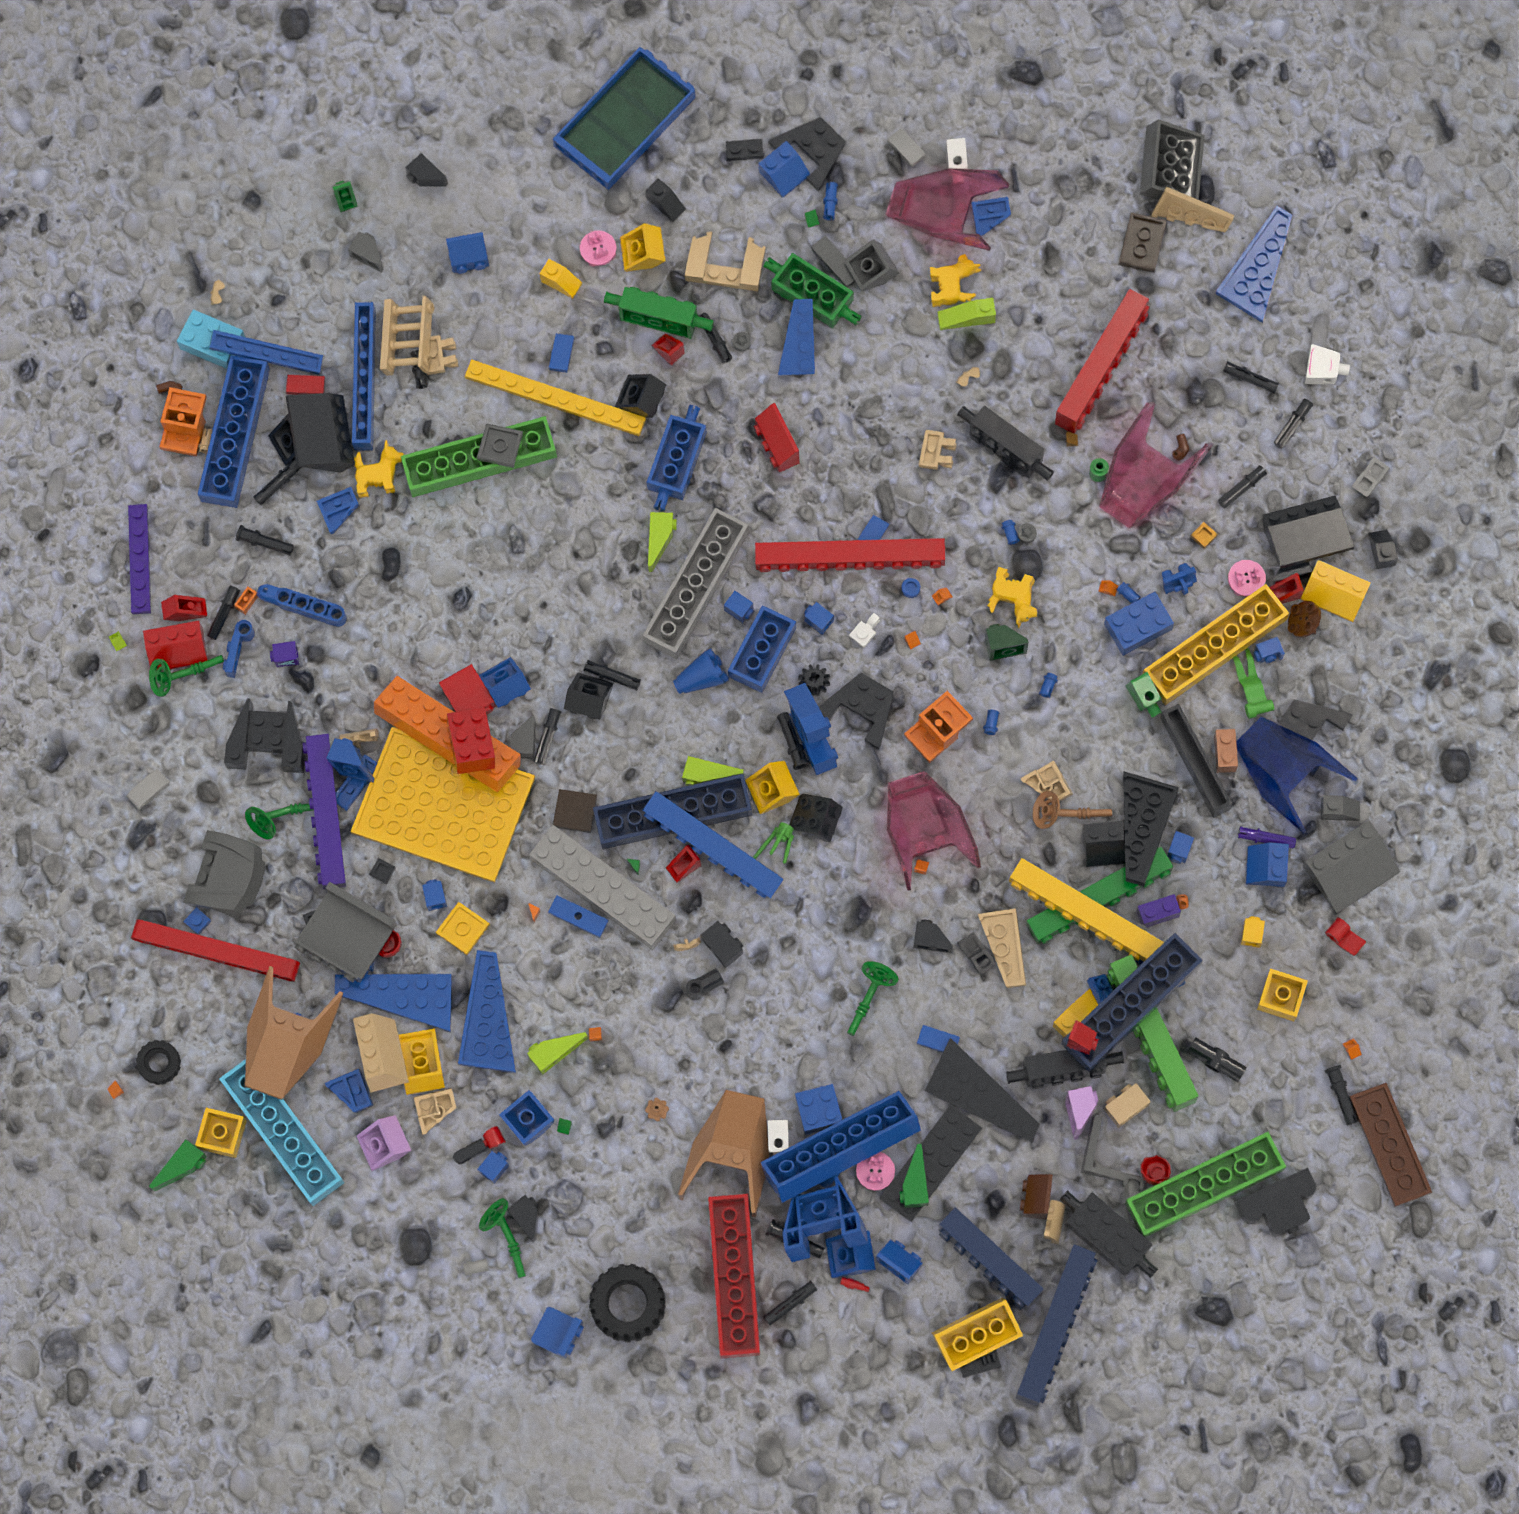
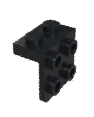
(816, 816)

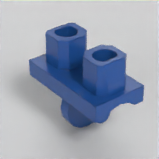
(1180, 581)

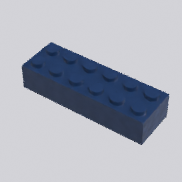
(990, 1259)

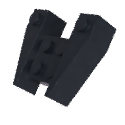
(265, 733)

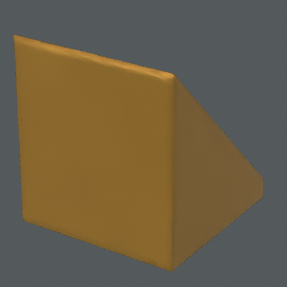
(1071, 439)

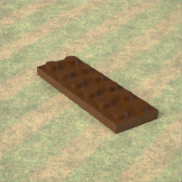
(1390, 1144)

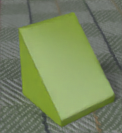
(117, 641)

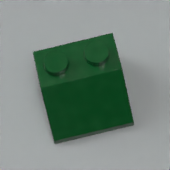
(1004, 642)

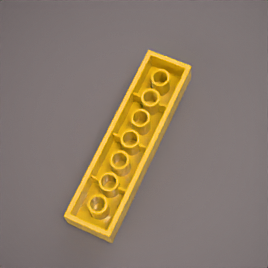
(1216, 643)

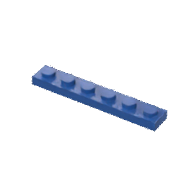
(266, 351)

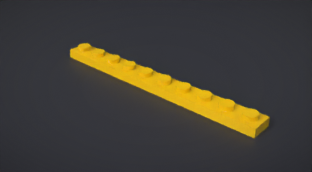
(555, 398)

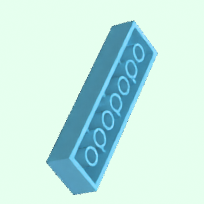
(284, 1137)

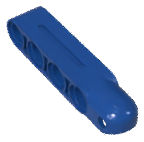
(273, 595)

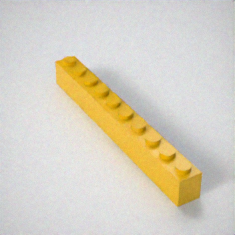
(1083, 910)

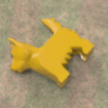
(949, 281)
(377, 474)
(1015, 593)

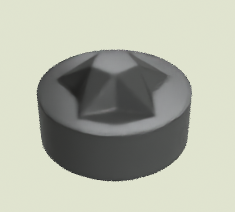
(741, 341)
(1027, 533)

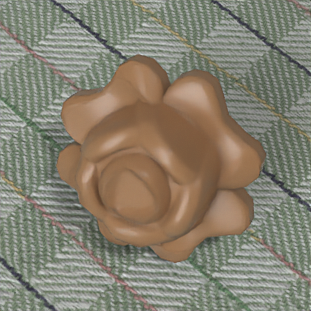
(657, 1109)

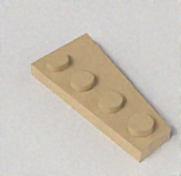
(1192, 211)
(1004, 939)

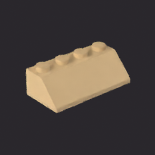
(380, 1051)

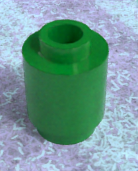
(1098, 470)

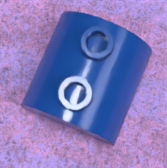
(527, 1118)

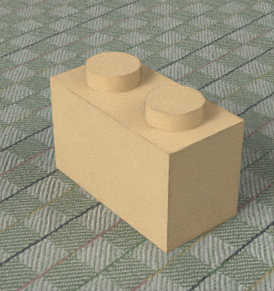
(1126, 1105)

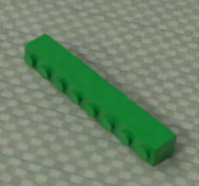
(1105, 892)

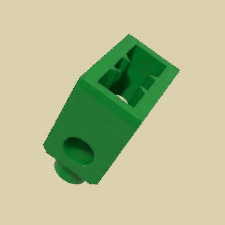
(1144, 686)

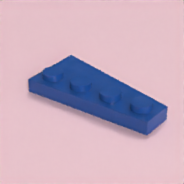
(799, 340)

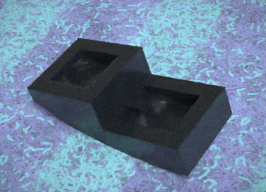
(976, 953)

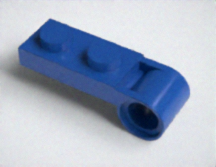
(235, 645)

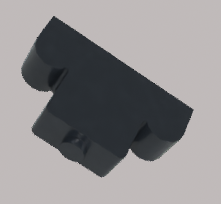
(1280, 1203)

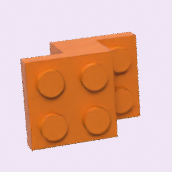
(183, 421)
(938, 726)

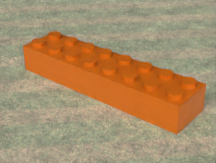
(427, 723)

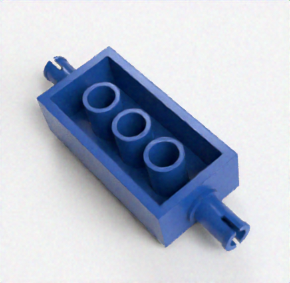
(676, 457)

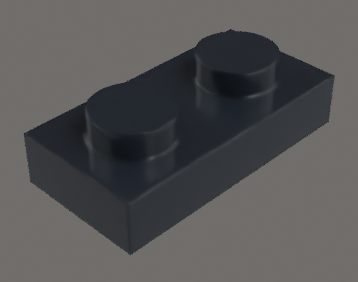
(744, 149)

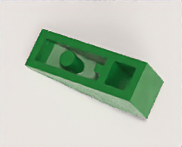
(344, 195)
(181, 1164)
(914, 1185)

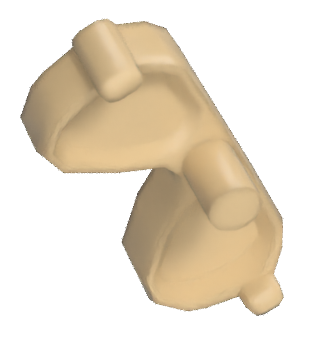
(215, 297)
(963, 379)
(681, 947)

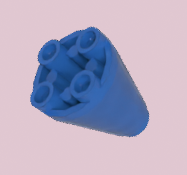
(701, 674)

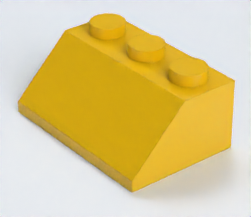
(1335, 590)

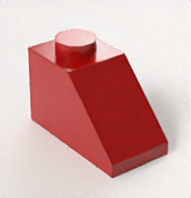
(183, 608)
(1082, 1038)

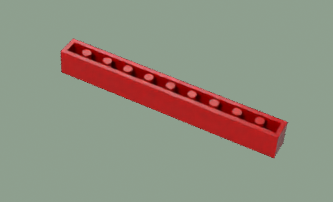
(850, 554)

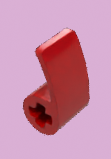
(1342, 935)

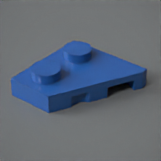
(990, 213)
(337, 508)
(351, 1090)

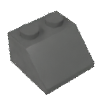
(871, 266)

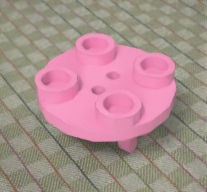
(600, 256)
(1237, 579)
(874, 1180)

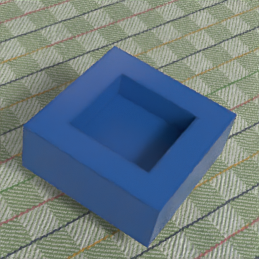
(197, 921)

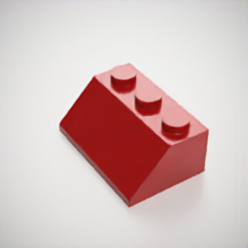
(776, 438)
(176, 644)

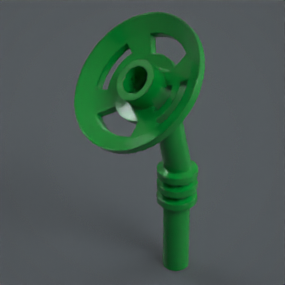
(166, 676)
(264, 819)
(878, 971)
(496, 1217)

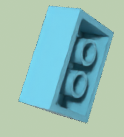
(197, 335)

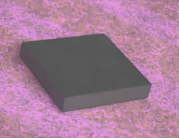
(500, 445)

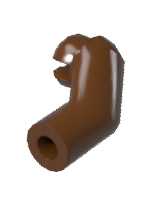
(1182, 449)

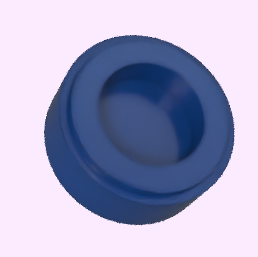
(910, 588)

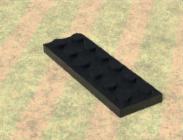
(941, 1152)

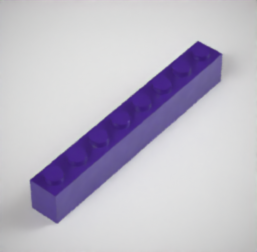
(325, 811)

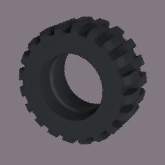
(646, 1322)

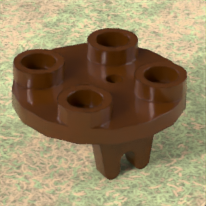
(1310, 616)

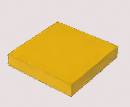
(462, 928)

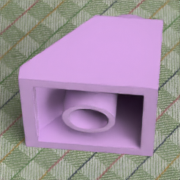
(383, 1142)

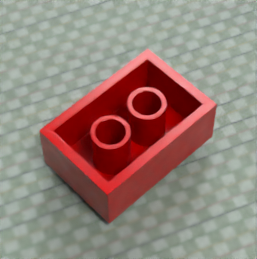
(471, 740)

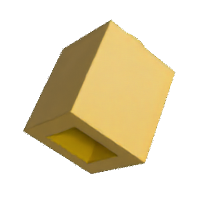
(1252, 932)

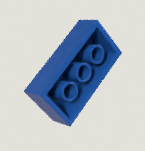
(762, 649)

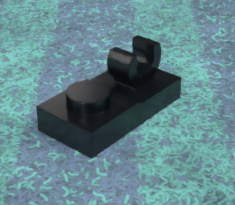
(983, 1364)

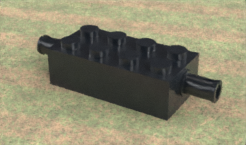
(1006, 442)
(1058, 1067)
(1108, 1234)

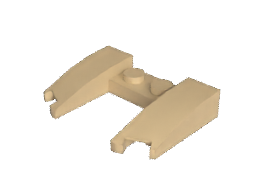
(701, 272)

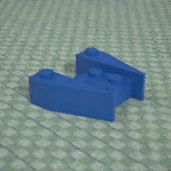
(811, 728)
(821, 1213)

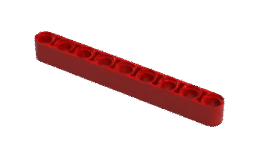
(214, 950)

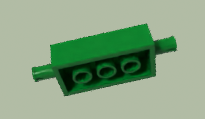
(804, 281)
(658, 312)

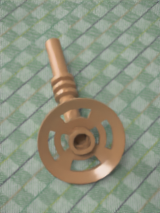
(1053, 811)

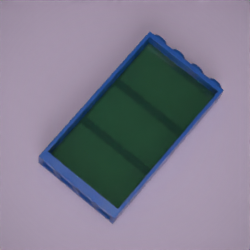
(624, 117)

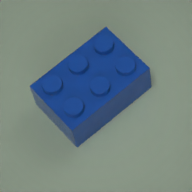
(1138, 623)

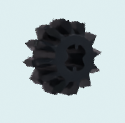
(821, 677)

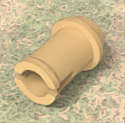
(204, 445)

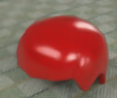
(391, 946)
(1155, 1170)

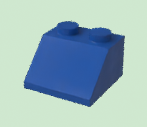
(783, 169)
(467, 252)
(505, 682)
(348, 760)
(1267, 864)
(849, 1261)
(899, 1261)

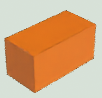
(246, 600)

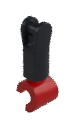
(492, 1138)

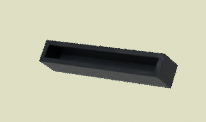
(1196, 760)

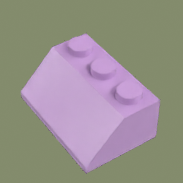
(1080, 1108)

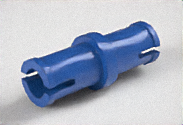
(830, 201)

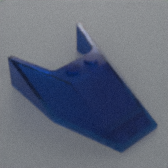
(1280, 761)

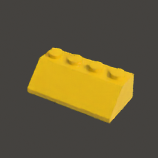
(977, 1334)

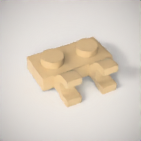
(438, 361)
(931, 450)

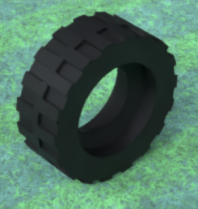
(158, 1047)

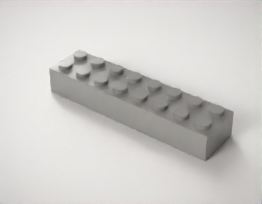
(695, 583)
(602, 887)

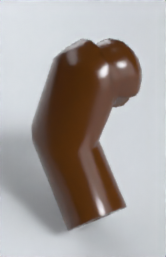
(163, 387)

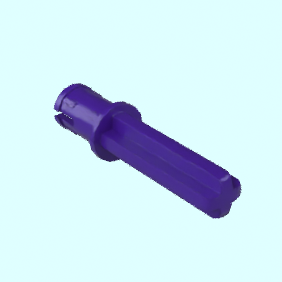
(1265, 837)

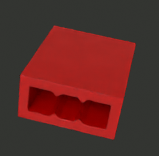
(466, 691)

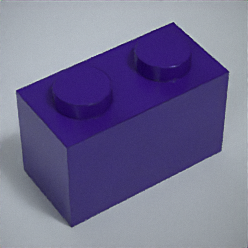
(1158, 911)

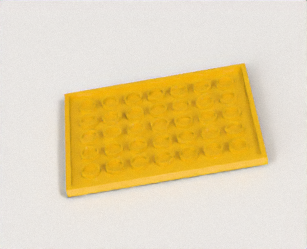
(440, 814)

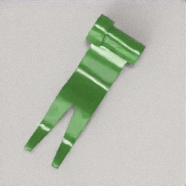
(1253, 688)

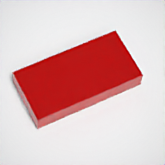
(305, 384)

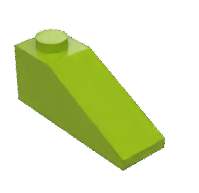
(968, 314)
(660, 535)
(701, 771)
(552, 1051)

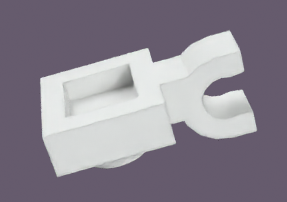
(864, 632)

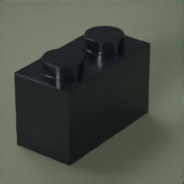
(722, 943)

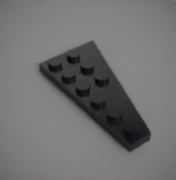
(1145, 818)
(969, 1087)

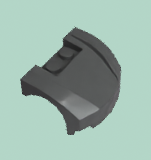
(228, 875)

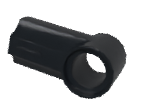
(705, 983)

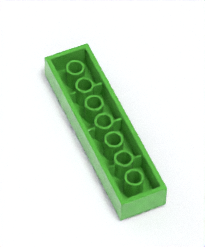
(458, 463)
(1158, 1047)
(1205, 1184)

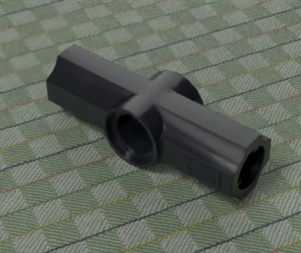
(1216, 1059)

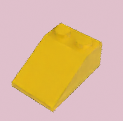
(1077, 1011)
(421, 1061)

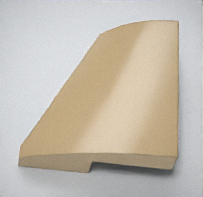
(361, 736)
(1048, 779)
(434, 1107)
(1054, 1221)

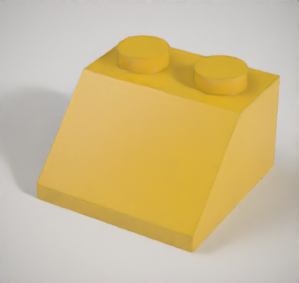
(642, 248)
(772, 786)

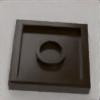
(574, 810)

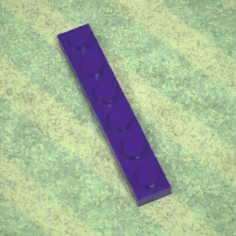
(139, 559)

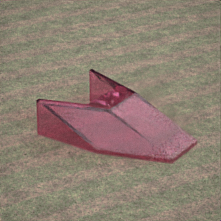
(941, 201)
(1141, 475)
(925, 820)

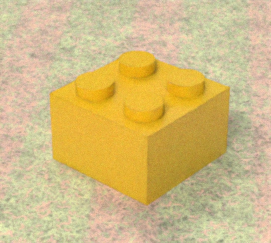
(1282, 995)
(220, 1132)

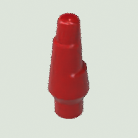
(854, 1284)

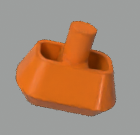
(1182, 900)

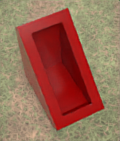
(669, 348)
(1288, 589)
(683, 864)

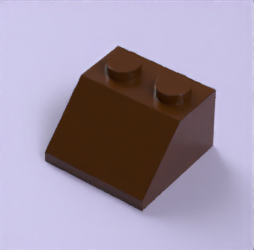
(1037, 1196)

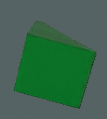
(811, 218)
(635, 864)
(564, 1126)

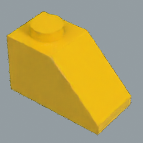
(560, 278)

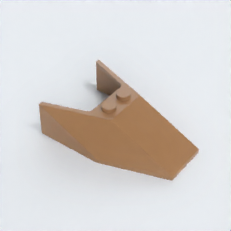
(283, 1043)
(733, 1138)

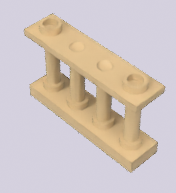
(391, 328)

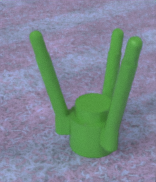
(782, 833)

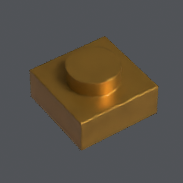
(1204, 535)

